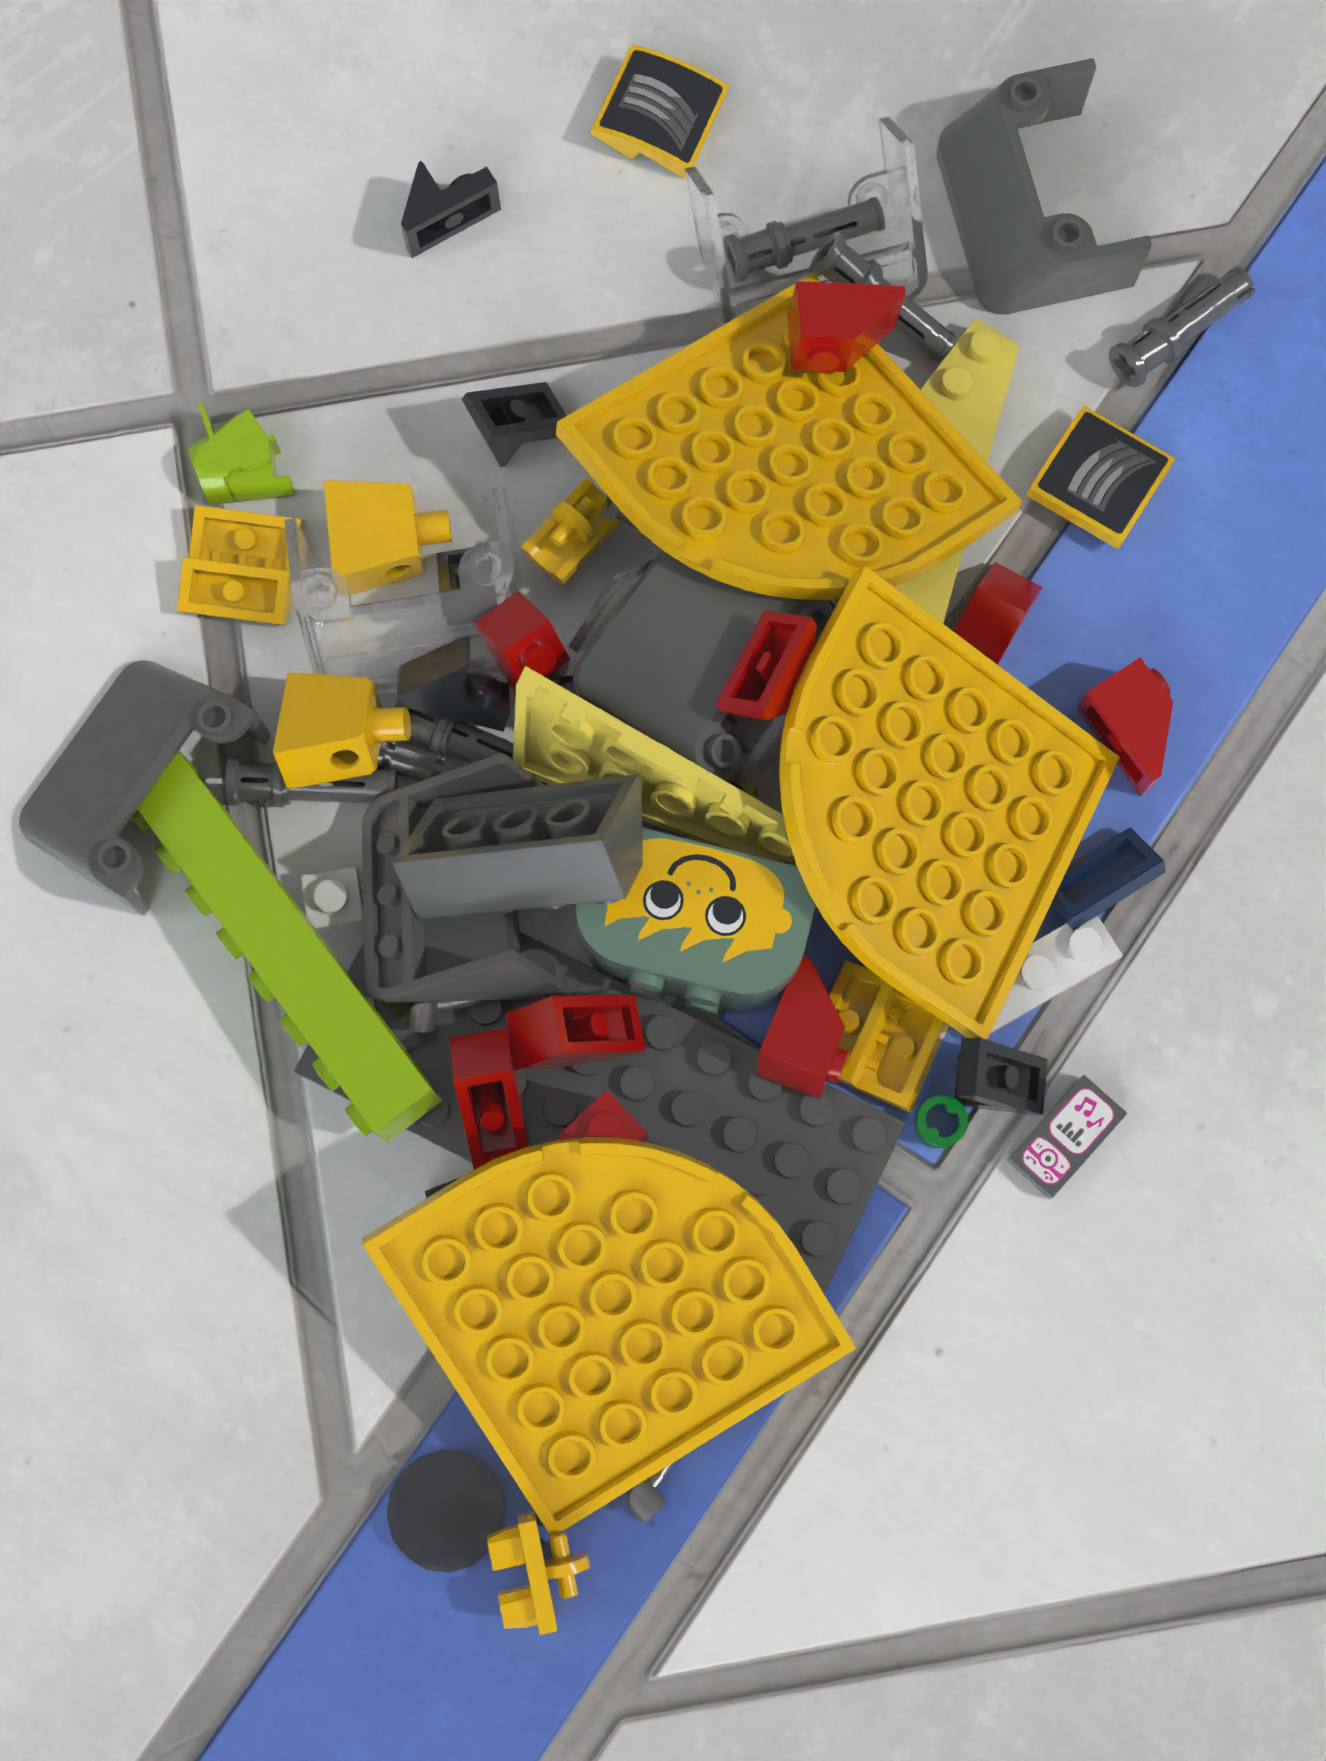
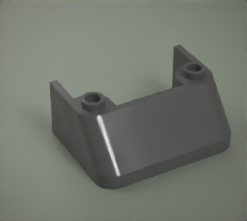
(1009, 245)

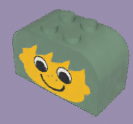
(702, 927)

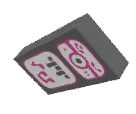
(1066, 1136)

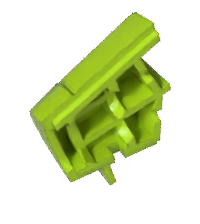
(238, 461)

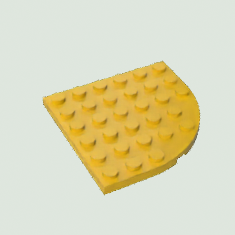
(783, 470)
(930, 802)
(605, 1310)

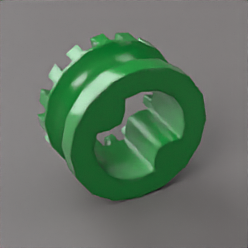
(931, 1135)

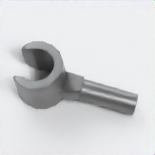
(422, 1015)
(645, 1499)

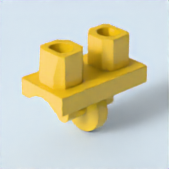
(570, 533)
(533, 1603)

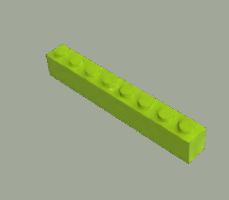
(286, 952)

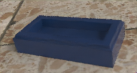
(1106, 877)

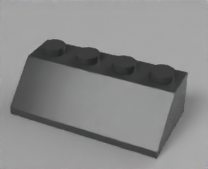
(525, 849)

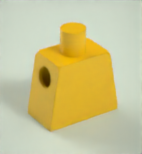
(379, 532)
(333, 728)

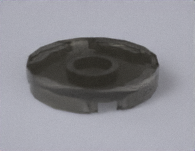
(446, 1510)

